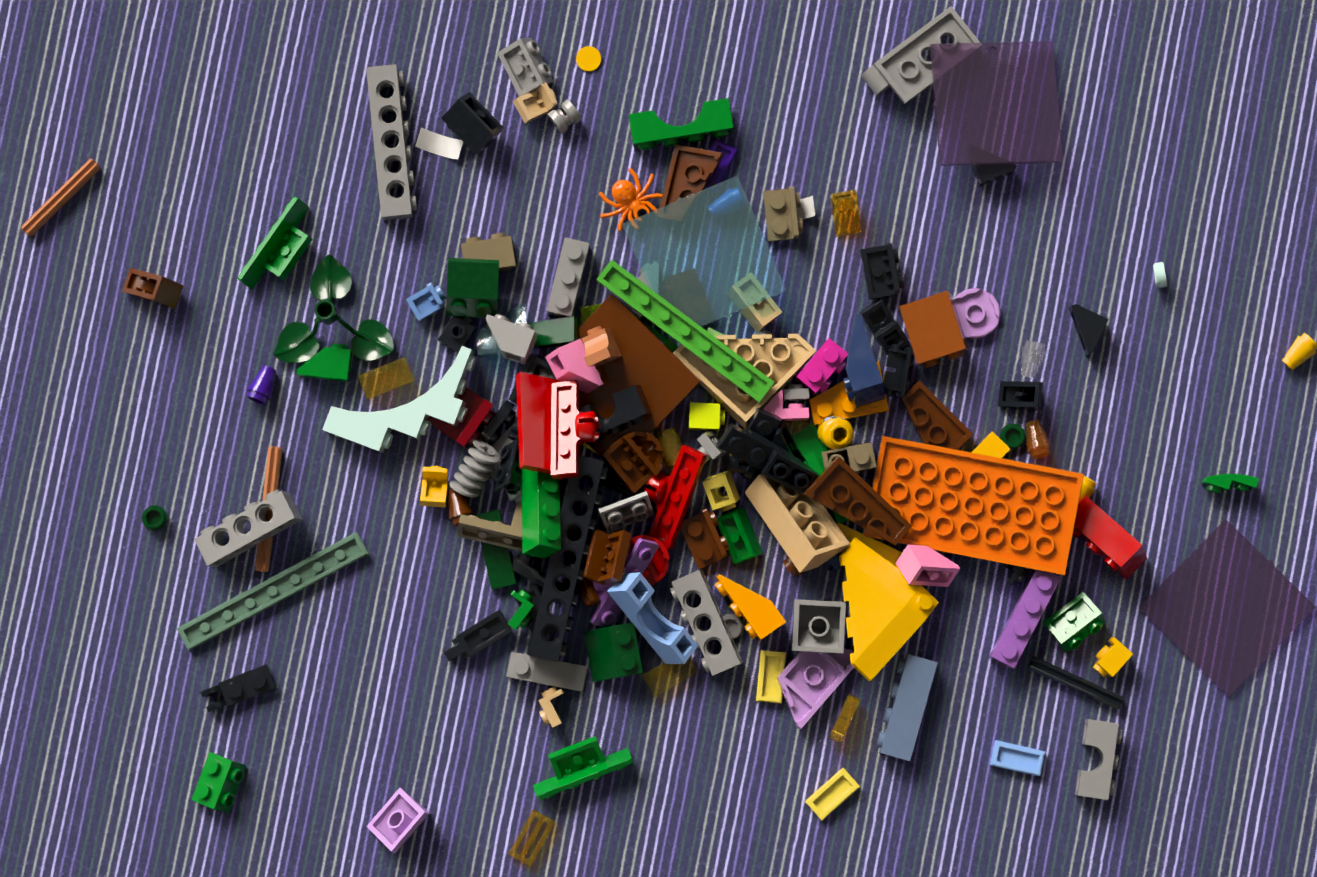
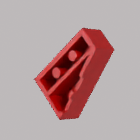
(1108, 539)

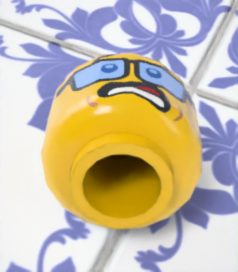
(835, 432)

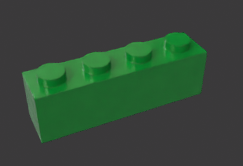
(540, 514)

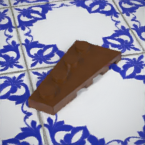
(851, 497)

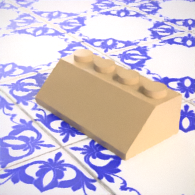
(797, 523)

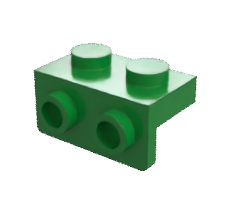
(219, 782)

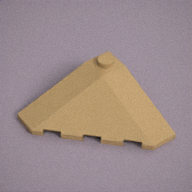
(774, 357)

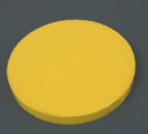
(588, 58)

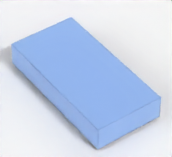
(1017, 758)

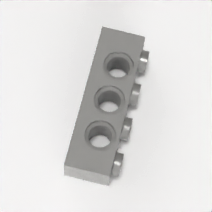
(284, 515)
(729, 654)

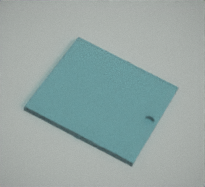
(706, 253)

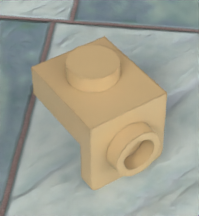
(536, 103)
(549, 713)

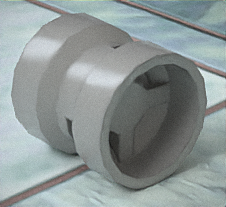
(564, 116)

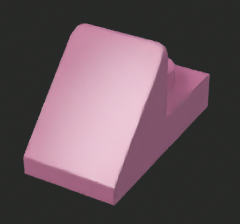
(794, 412)

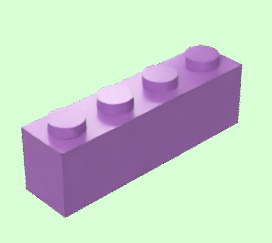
(1024, 618)

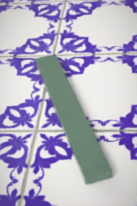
(272, 591)

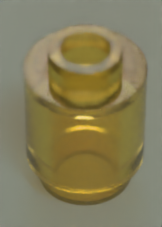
(671, 445)

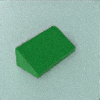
(739, 536)

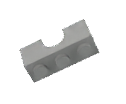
(568, 278)
(1104, 738)

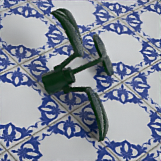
(329, 282)

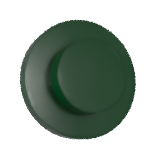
(154, 518)

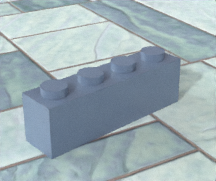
(907, 708)

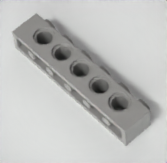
(379, 78)

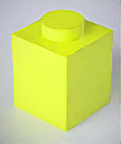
(706, 416)

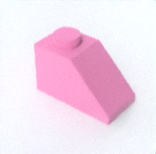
(926, 567)

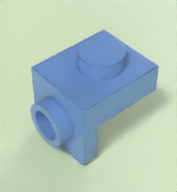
(427, 301)

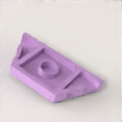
(811, 680)

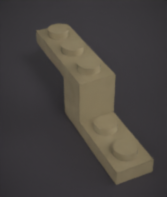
(498, 533)

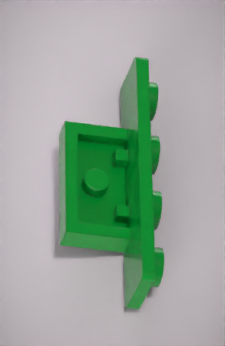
(280, 247)
(811, 449)
(580, 764)

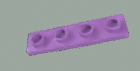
(635, 562)

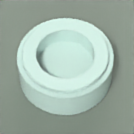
(1159, 274)

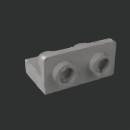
(525, 65)

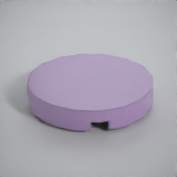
(977, 312)

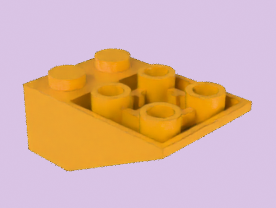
(755, 609)

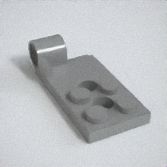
(905, 68)

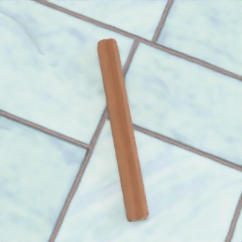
(271, 484)

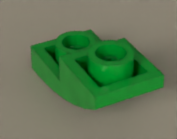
(1223, 481)

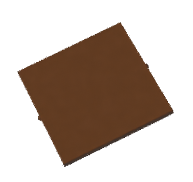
(643, 362)

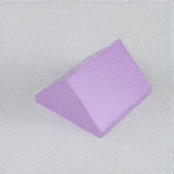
(397, 820)

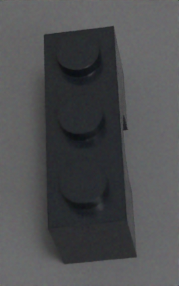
(629, 407)

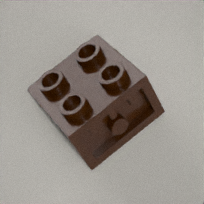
(703, 539)

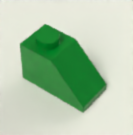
(329, 364)

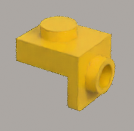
(434, 486)

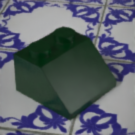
(472, 287)
(613, 652)

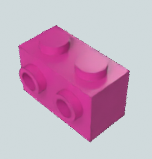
(822, 366)

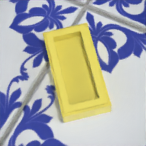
(770, 666)
(832, 794)

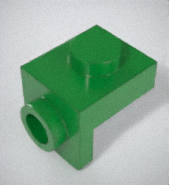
(522, 616)

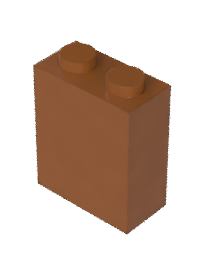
(934, 329)

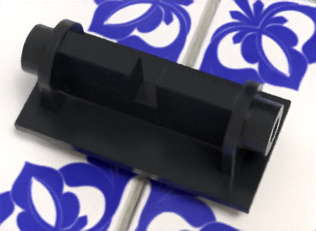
(901, 361)
(506, 475)

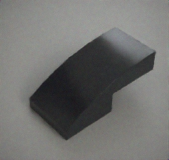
(883, 325)

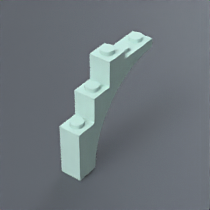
(440, 402)

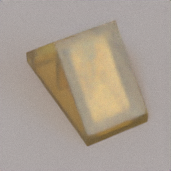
(845, 213)

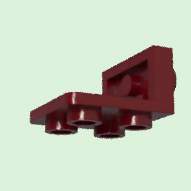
(478, 413)

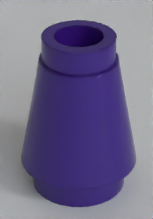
(262, 385)

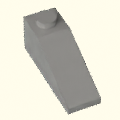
(546, 671)

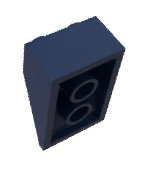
(863, 376)

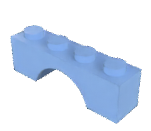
(667, 639)

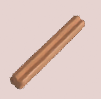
(60, 198)

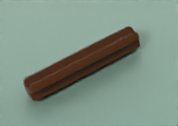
(586, 586)

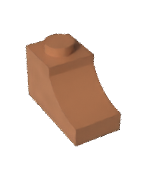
(600, 347)

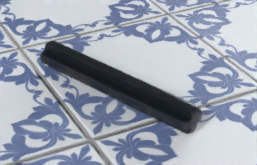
(1076, 682)

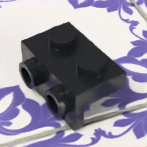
(881, 271)

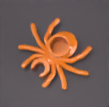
(629, 198)

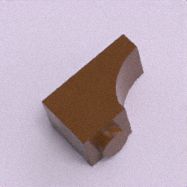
(153, 288)

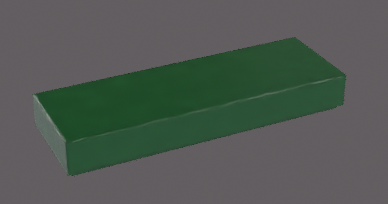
(497, 558)

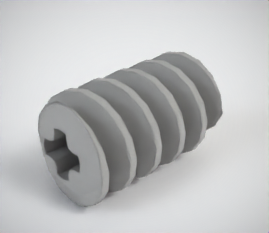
(476, 471)

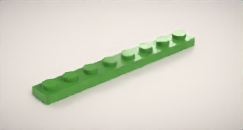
(685, 331)

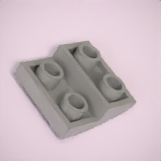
(626, 512)

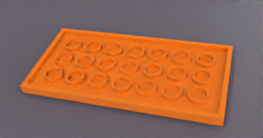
(980, 504)

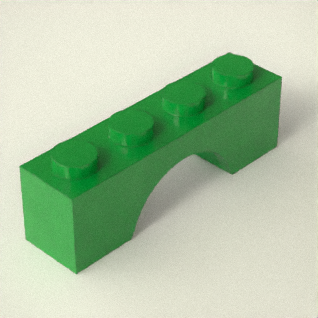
(650, 130)

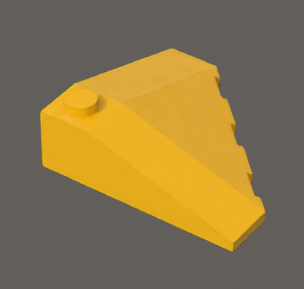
(882, 607)

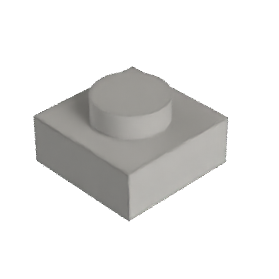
(795, 393)

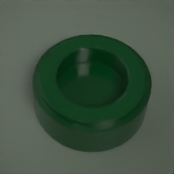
(1012, 435)

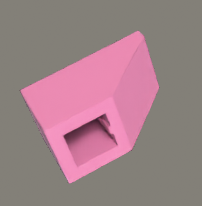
(569, 365)

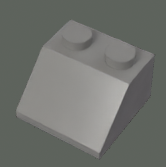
(818, 626)

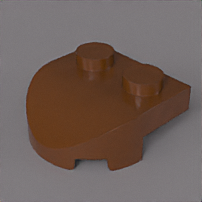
(634, 458)

